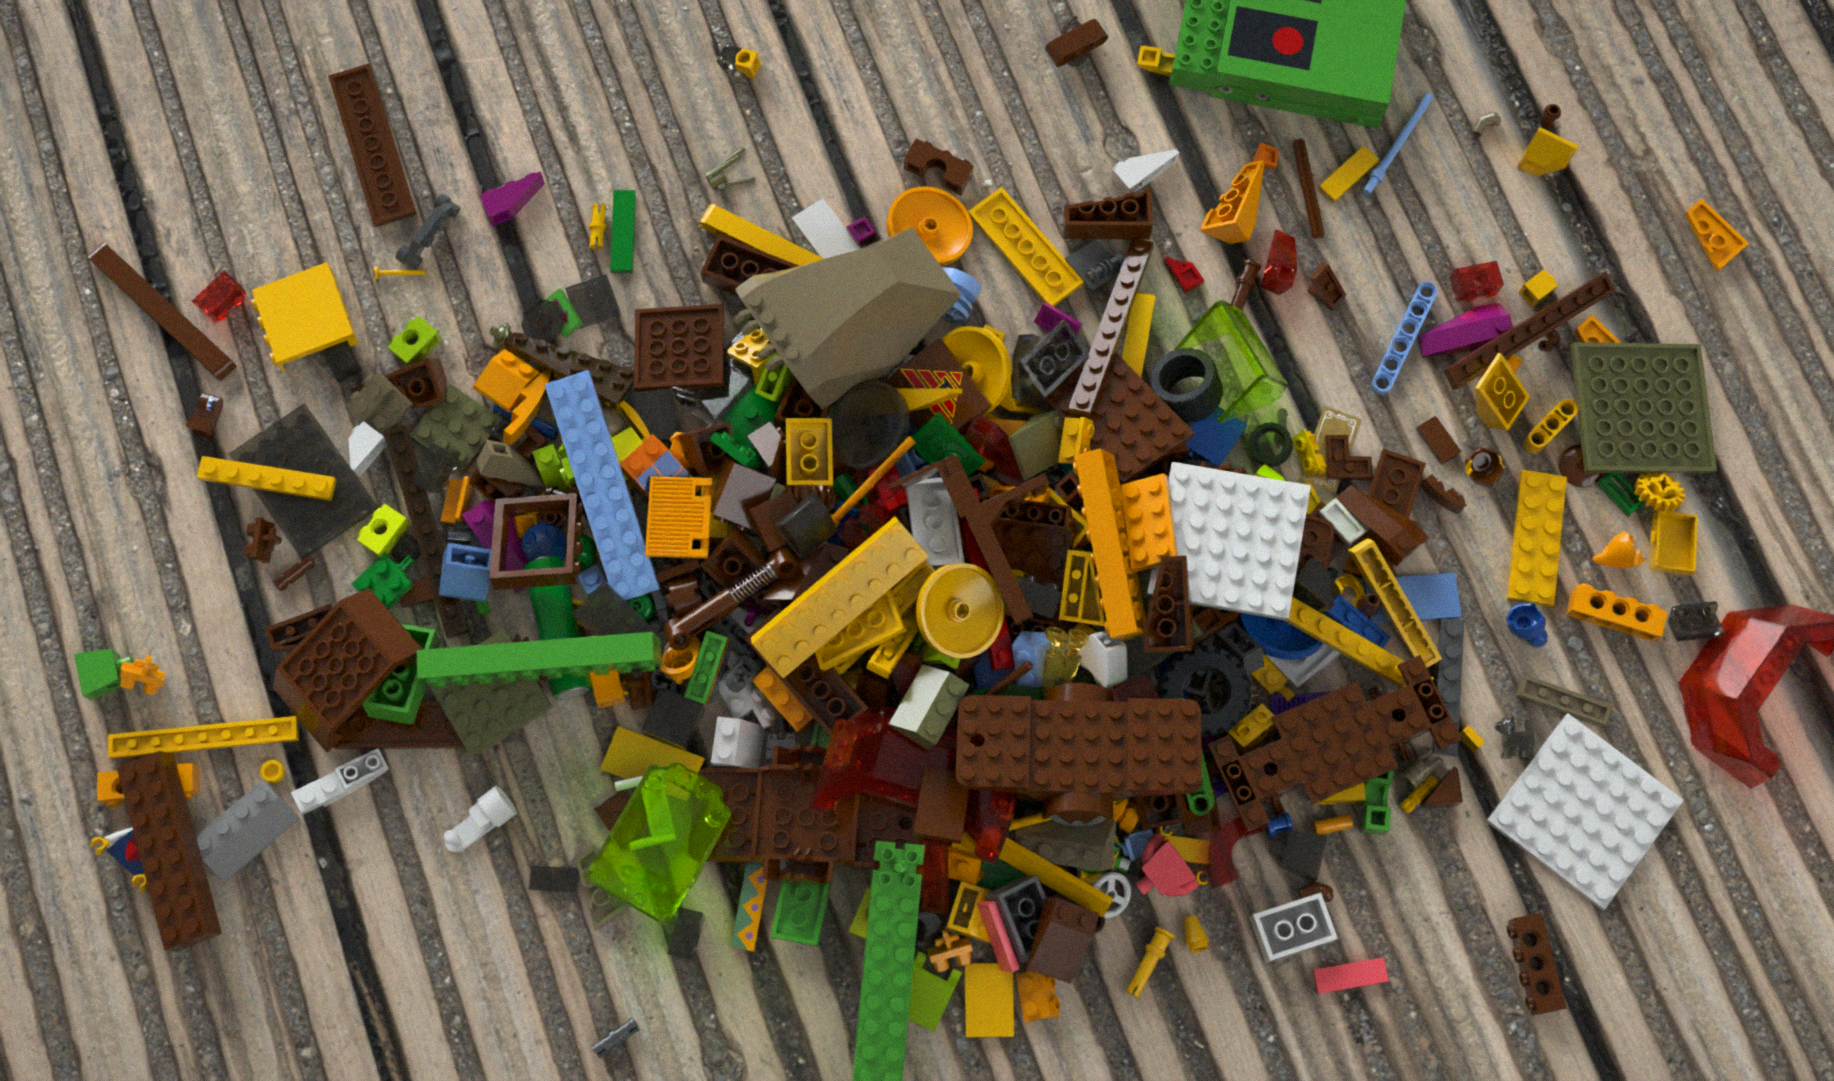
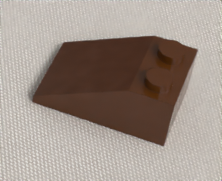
(1061, 939)

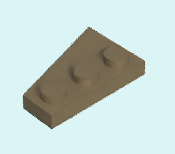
(601, 904)

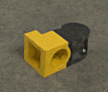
(739, 60)

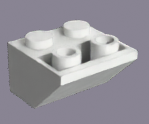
(1105, 659)

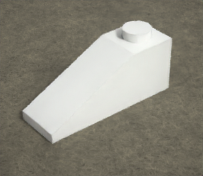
(1140, 170)

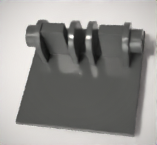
(1095, 264)

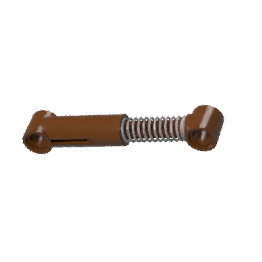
(681, 631)

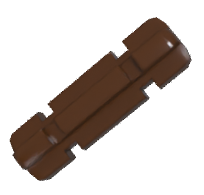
(294, 573)

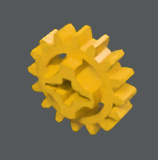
(1659, 491)

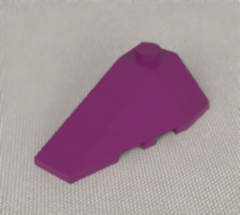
(481, 522)

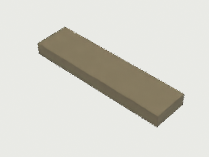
(1564, 701)

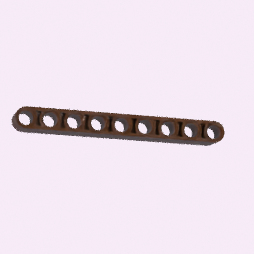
(162, 311)

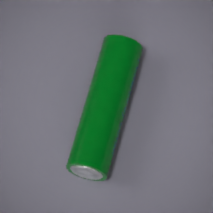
(554, 620)

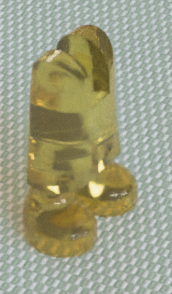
(1061, 662)

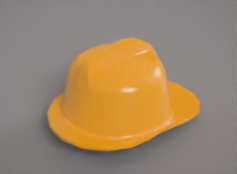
(680, 664)

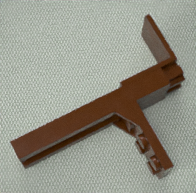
(981, 520)

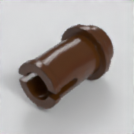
(1551, 113)

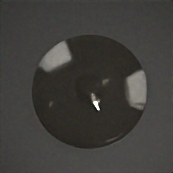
(869, 424)

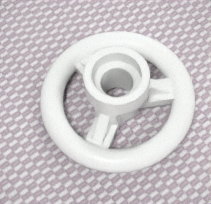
(1109, 889)

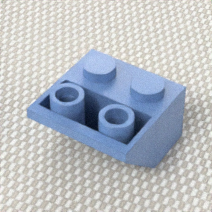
(465, 572)

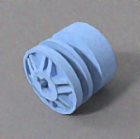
(969, 288)

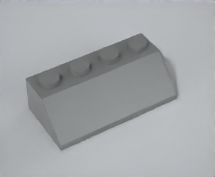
(245, 830)

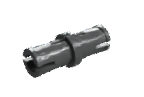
(615, 1037)

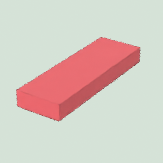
(998, 936)
(1350, 975)

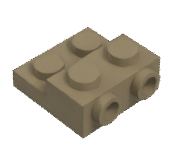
(379, 403)

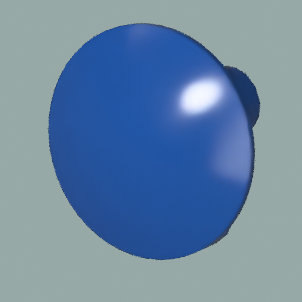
(544, 540)

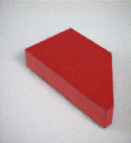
(1184, 273)

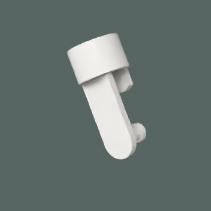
(492, 810)

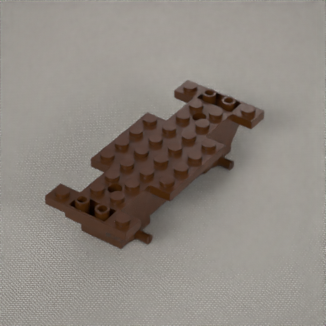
(1334, 744)

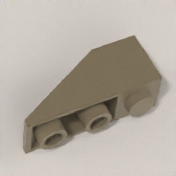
(505, 463)

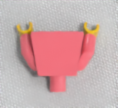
(1166, 868)

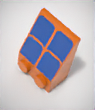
(651, 459)

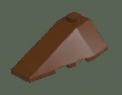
(734, 561)

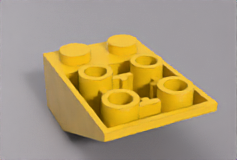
(965, 915)

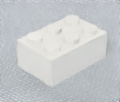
(1293, 928)

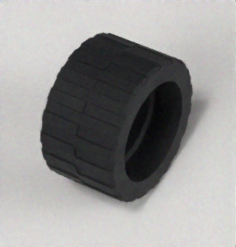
(1184, 364)

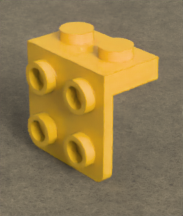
(747, 352)

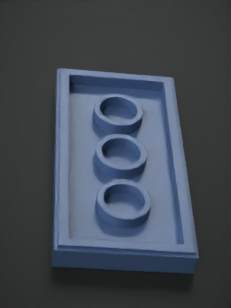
(1429, 595)

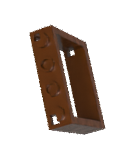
(536, 577)

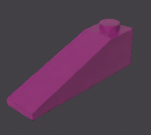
(1466, 331)

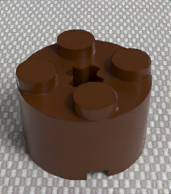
(682, 595)

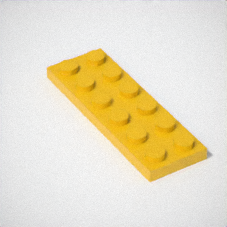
(1025, 247)
(1536, 538)

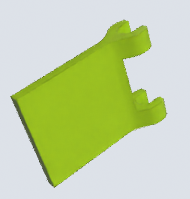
(929, 994)

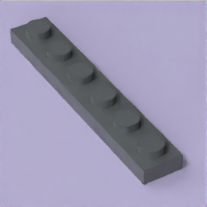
(1449, 673)

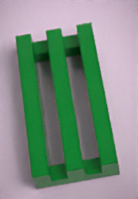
(1622, 502)

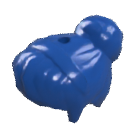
(1530, 617)

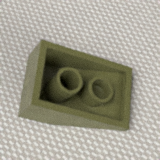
(1037, 443)

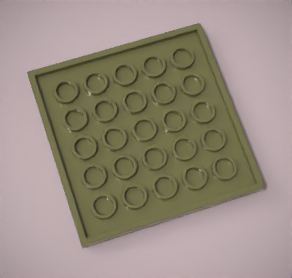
(1643, 408)

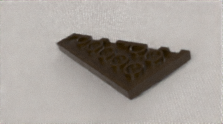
(610, 380)

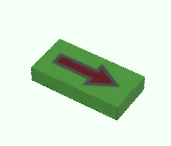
(571, 319)

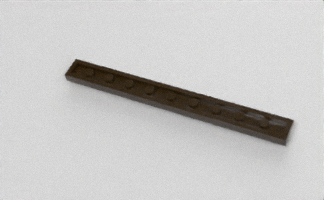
(424, 528)

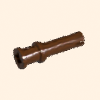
(1245, 282)

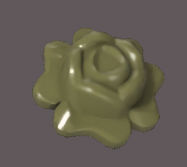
(500, 334)

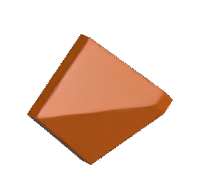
(1268, 155)

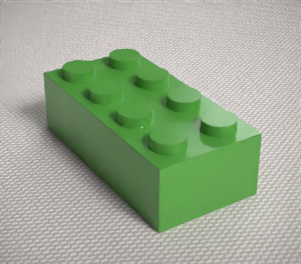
(401, 691)

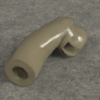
(1490, 118)

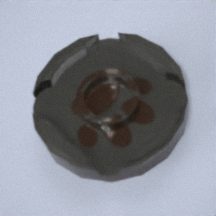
(543, 320)

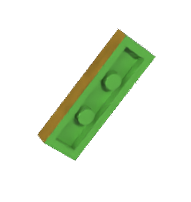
(707, 667)

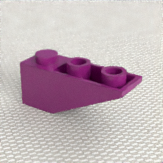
(509, 199)

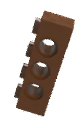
(1547, 974)

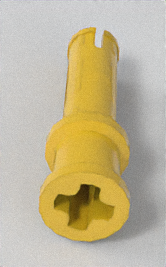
(1155, 951)

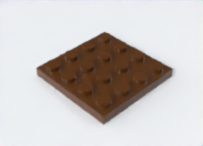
(679, 347)

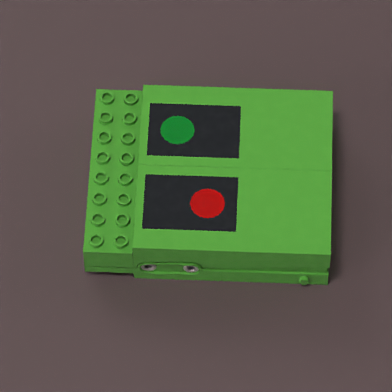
(1293, 54)

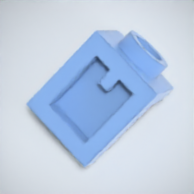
(591, 579)
(1136, 842)

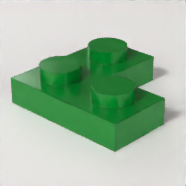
(746, 456)

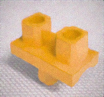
(144, 672)
(949, 947)

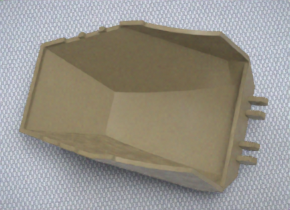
(848, 313)

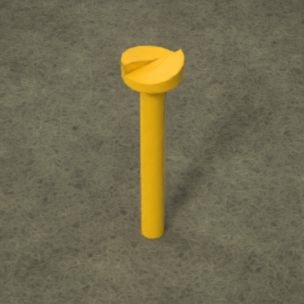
(396, 272)

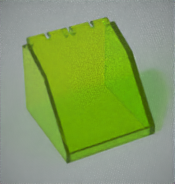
(1225, 320)

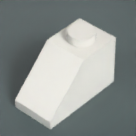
(364, 447)

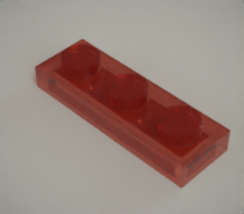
(936, 876)

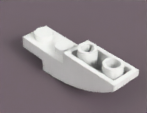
(340, 783)

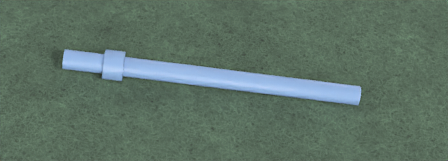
(1378, 173)

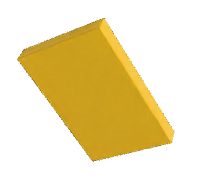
(988, 1001)

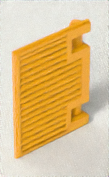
(678, 517)

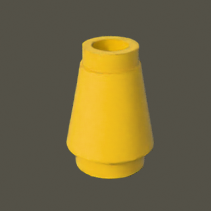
(1195, 935)

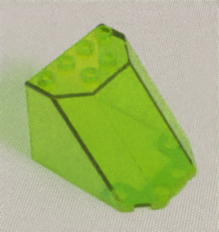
(660, 841)

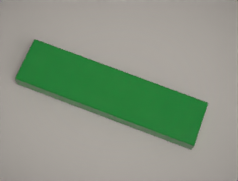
(623, 231)

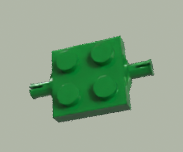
(386, 579)

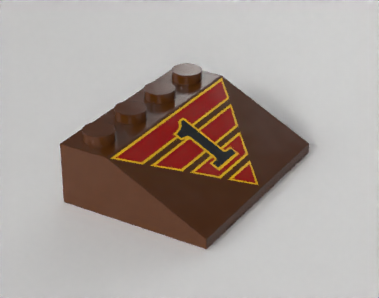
(940, 369)

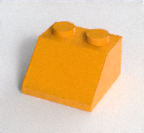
(505, 379)

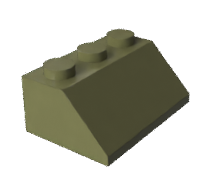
(928, 705)

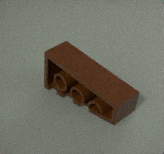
(1111, 218)

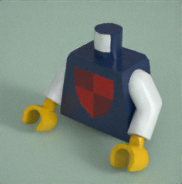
(124, 849)

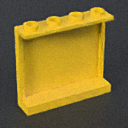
(303, 314)

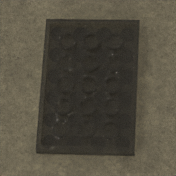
(303, 446)

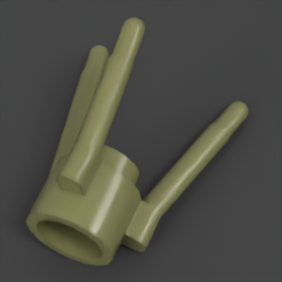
(716, 175)

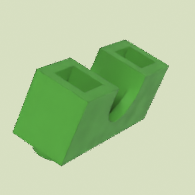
(1375, 809)

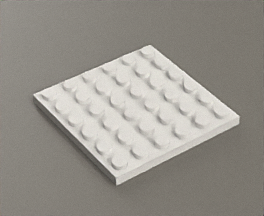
(1237, 538)
(1584, 811)

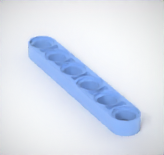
(1403, 337)

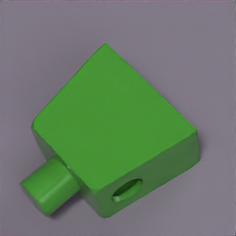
(99, 672)

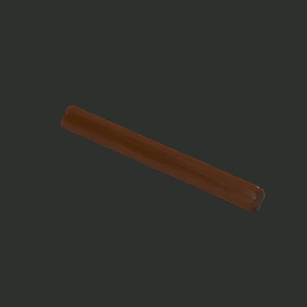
(1308, 189)

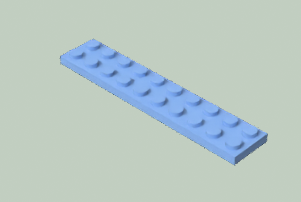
(602, 485)

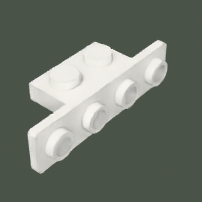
(747, 699)

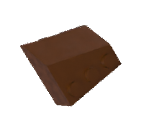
(809, 571)

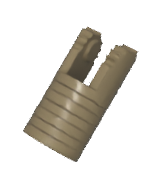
(1418, 770)

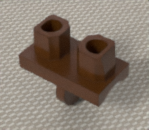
(263, 540)
(639, 690)

